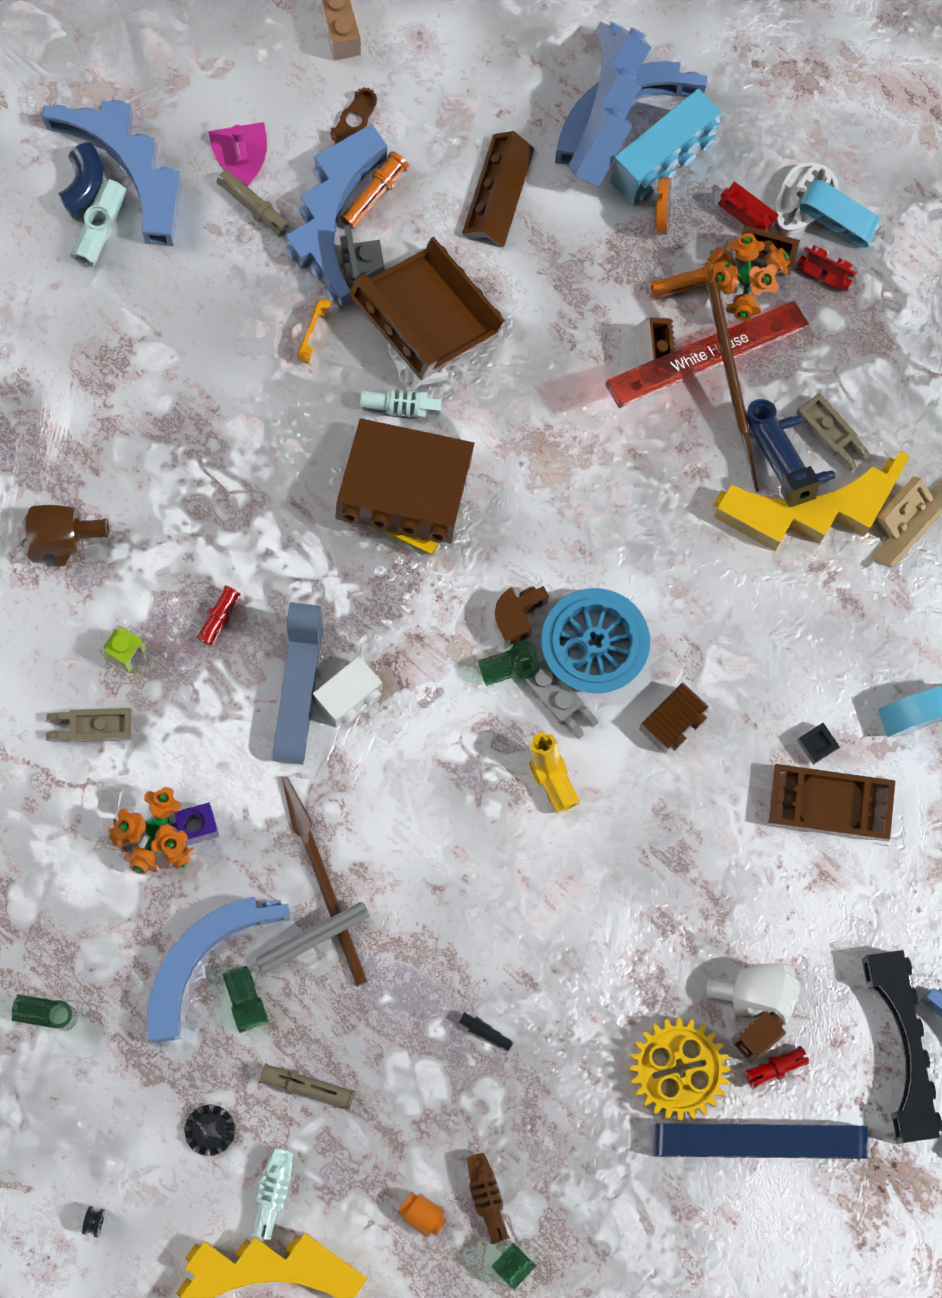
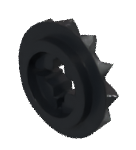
(224, 1126)

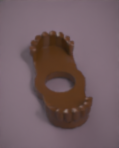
(363, 105)

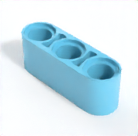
(839, 213)

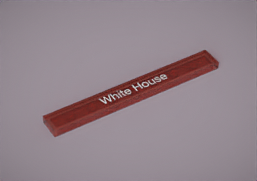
(704, 355)

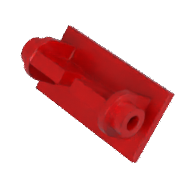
(747, 207)
(817, 262)

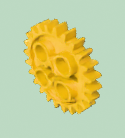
(671, 1042)

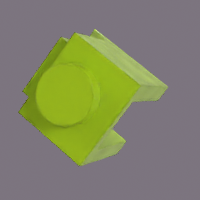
(121, 648)

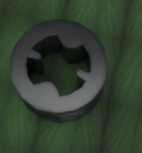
(93, 1221)

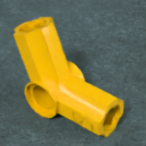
(552, 772)

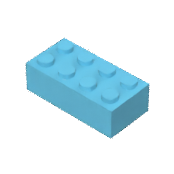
(666, 147)

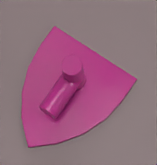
(240, 149)

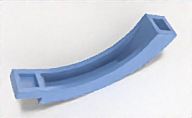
(655, 79)
(190, 949)

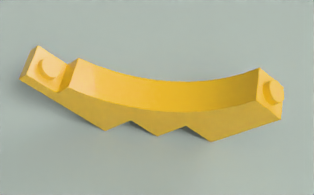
(851, 506)

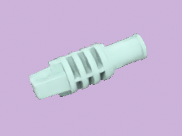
(401, 403)
(272, 1191)

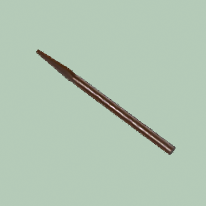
(731, 372)
(303, 827)

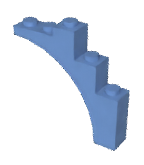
(617, 88)
(135, 153)
(338, 173)

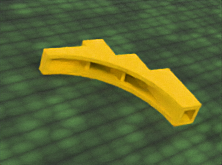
(306, 1265)

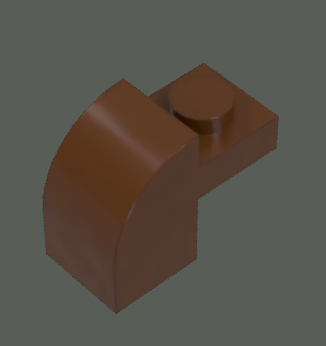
(510, 617)

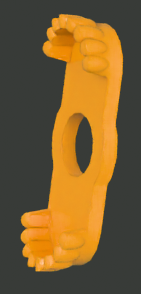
(305, 351)

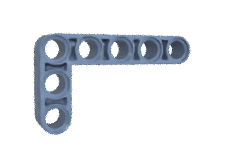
(299, 679)

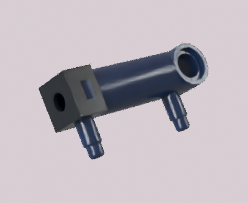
(797, 481)

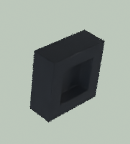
(818, 743)

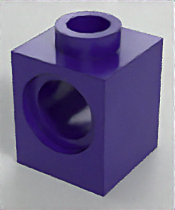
(202, 812)

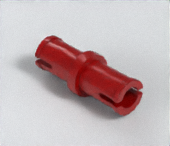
(218, 615)
(776, 1067)

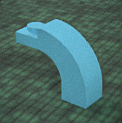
(912, 712)

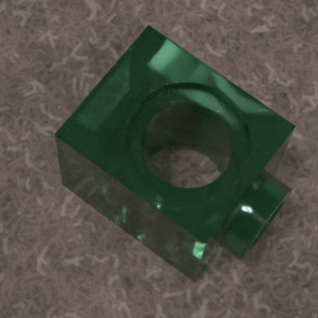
(513, 1266)

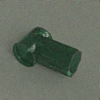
(508, 664)
(246, 1005)
(41, 1012)

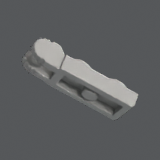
(559, 699)

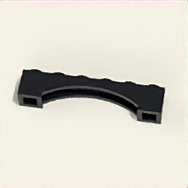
(916, 1114)

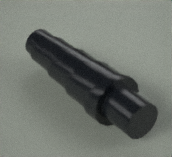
(485, 1031)

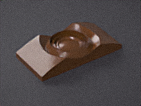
(831, 803)

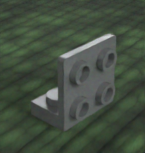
(360, 257)

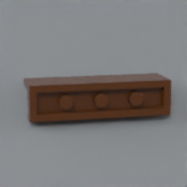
(499, 188)

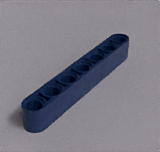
(760, 1141)

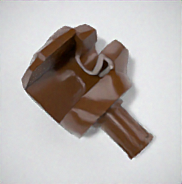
(57, 532)

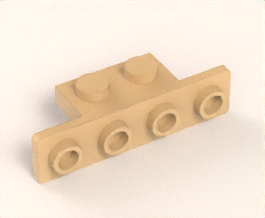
(907, 519)

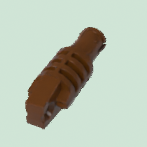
(486, 1196)

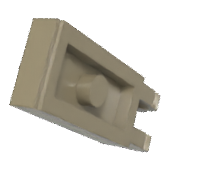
(832, 430)
(92, 725)

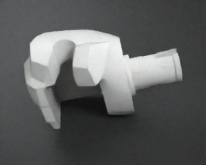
(761, 988)

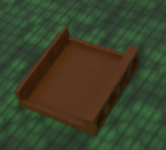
(428, 310)
(404, 481)

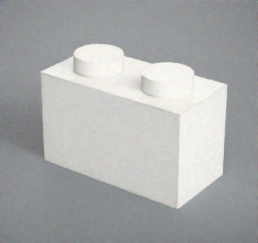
(348, 692)

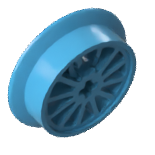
(605, 603)

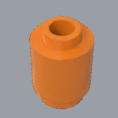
(422, 1214)

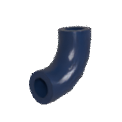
(87, 179)

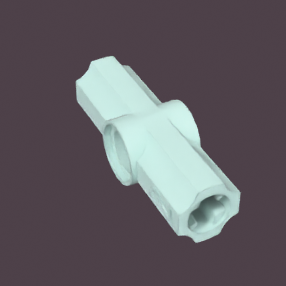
(91, 237)

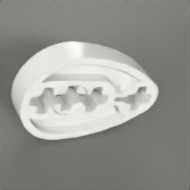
(795, 188)

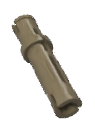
(262, 210)
(306, 1086)

